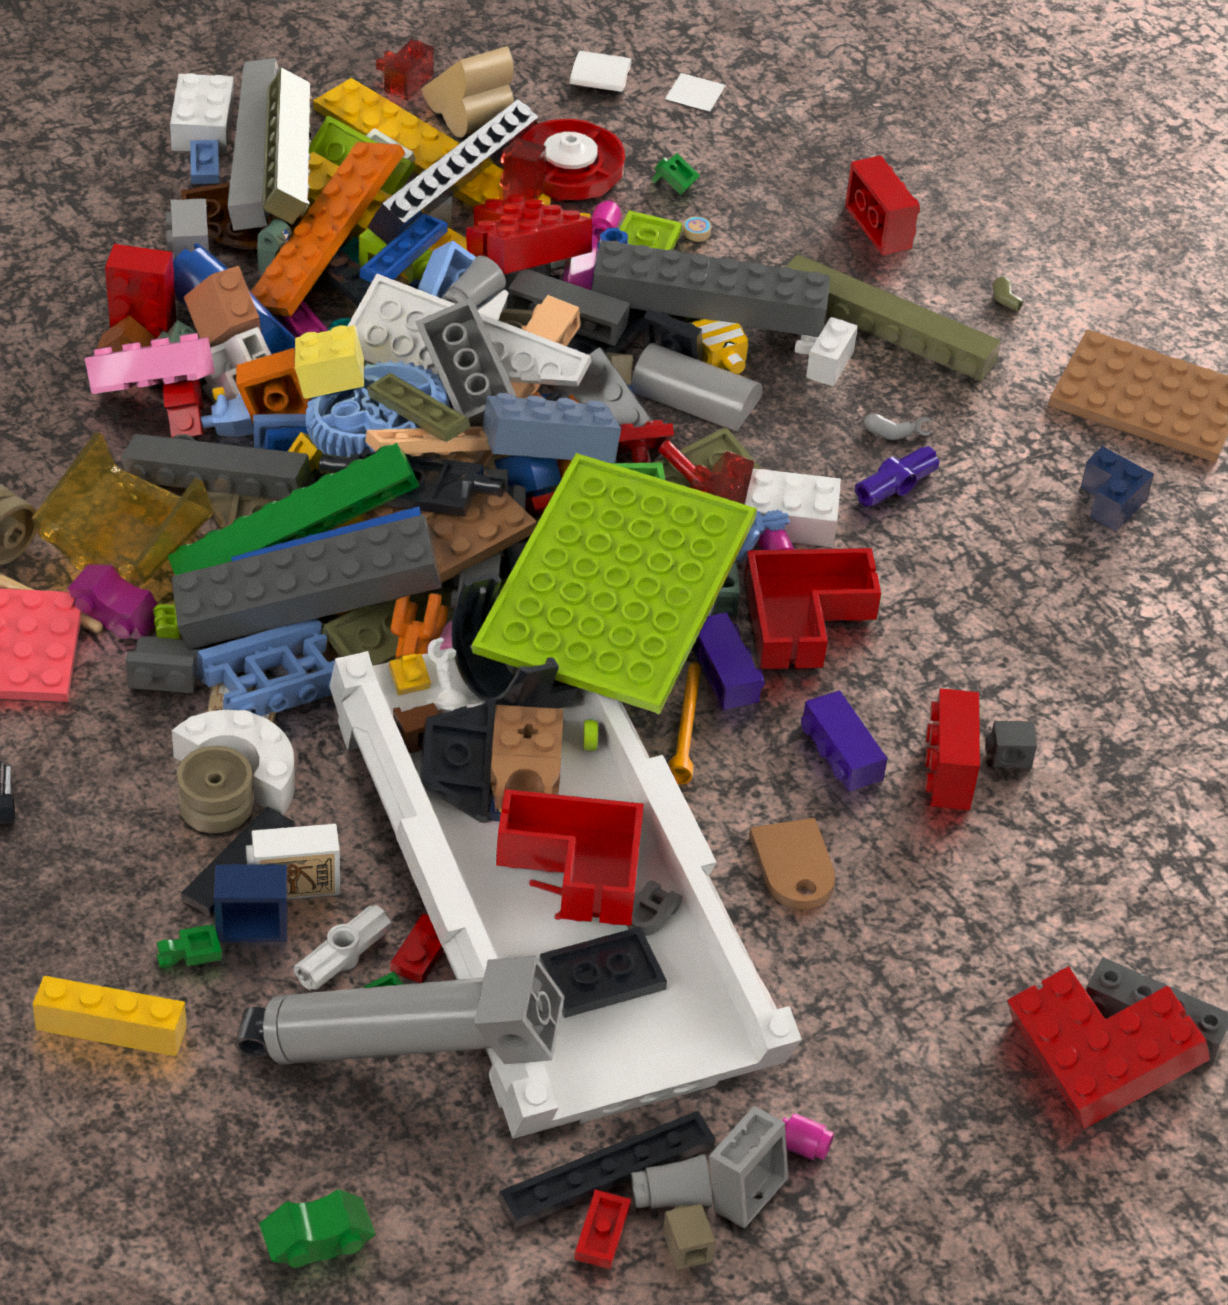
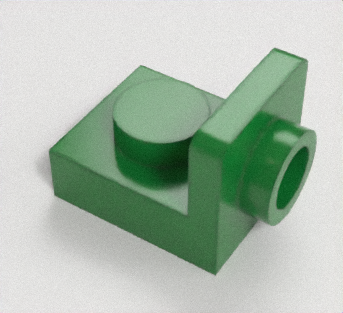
(676, 173)

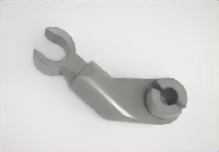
(891, 431)

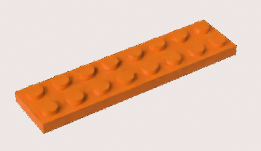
(326, 226)

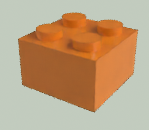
(271, 385)

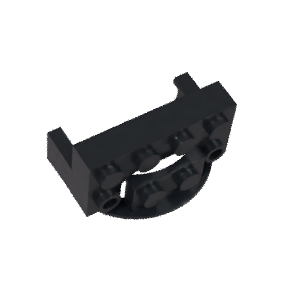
(491, 678)

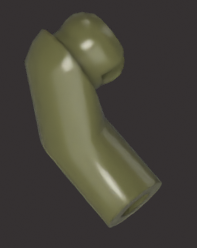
(1004, 296)

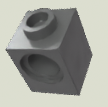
(1012, 744)

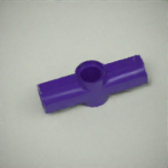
(897, 476)

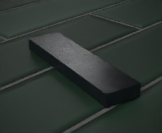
(201, 890)

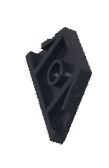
(459, 757)

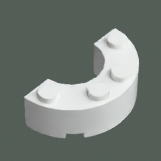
(253, 736)

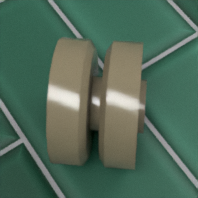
(16, 525)
(215, 789)

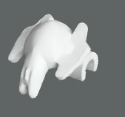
(449, 697)

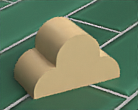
(472, 91)

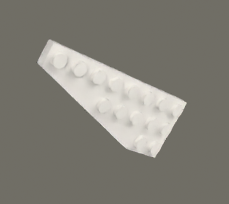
(389, 333)

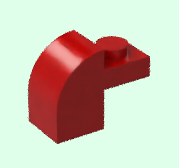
(183, 405)

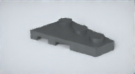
(605, 384)

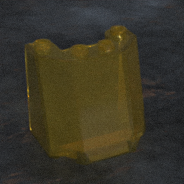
(117, 518)

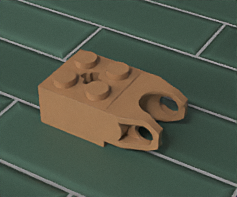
(526, 750)

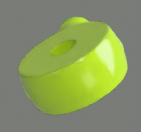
(590, 735)

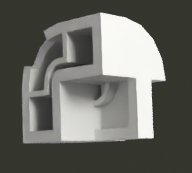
(226, 357)

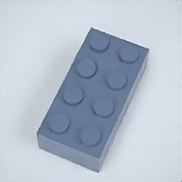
(550, 428)

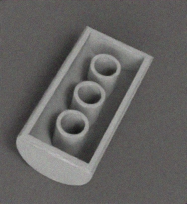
(695, 387)

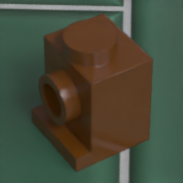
(411, 724)

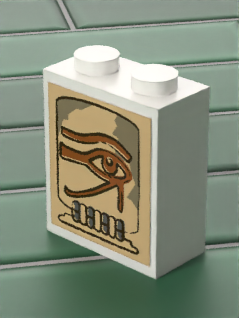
(310, 857)

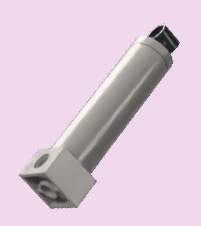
(508, 1010)

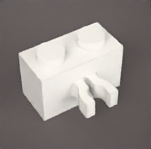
(829, 351)

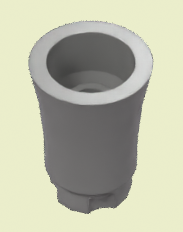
(479, 281)
(673, 1184)

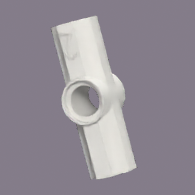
(342, 947)

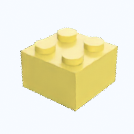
(329, 361)

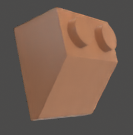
(222, 306)

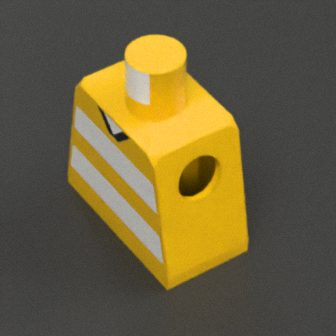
(723, 344)

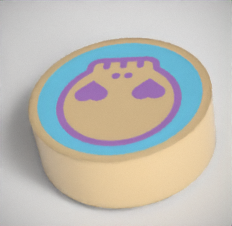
(697, 228)

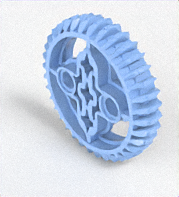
(341, 419)

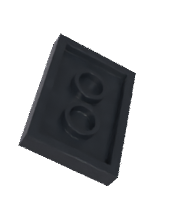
(604, 971)

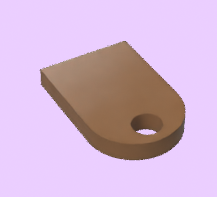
(792, 859)

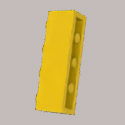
(109, 1015)

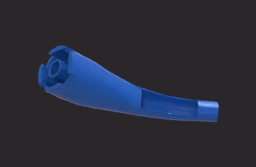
(196, 266)

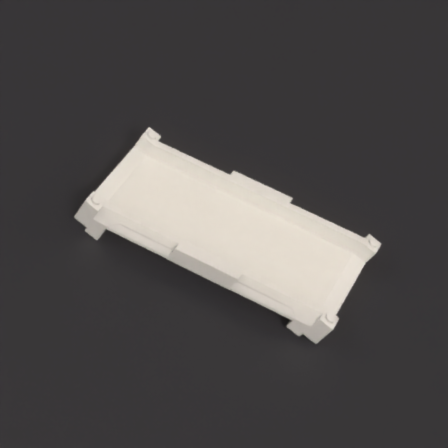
(618, 1057)

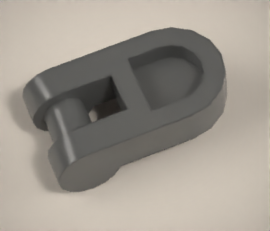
(649, 914)

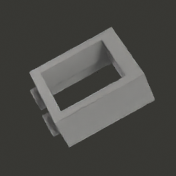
(748, 1165)

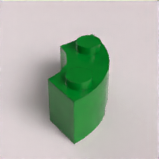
(317, 1229)

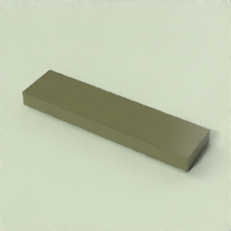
(418, 407)

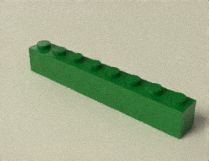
(306, 511)

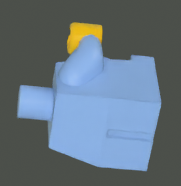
(228, 416)

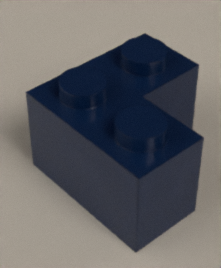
(1117, 485)

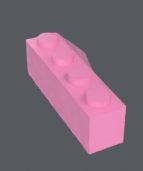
(149, 365)

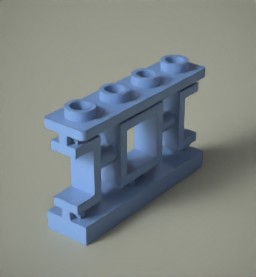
(264, 652)

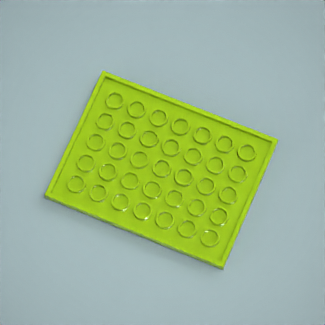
(616, 582)

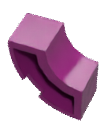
(114, 601)

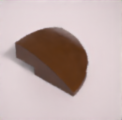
(218, 217)

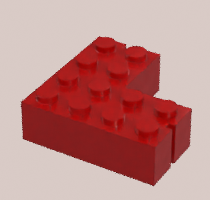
(527, 233)
(798, 591)
(583, 838)
(1107, 1061)

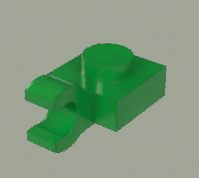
(194, 944)

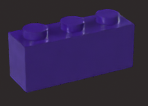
(728, 663)
(844, 741)

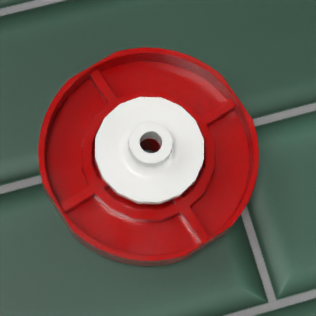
(580, 158)

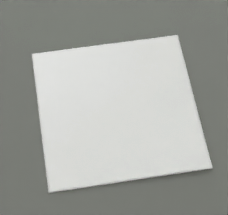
(695, 92)

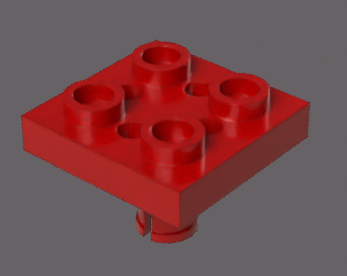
(642, 439)

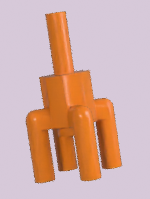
(416, 635)

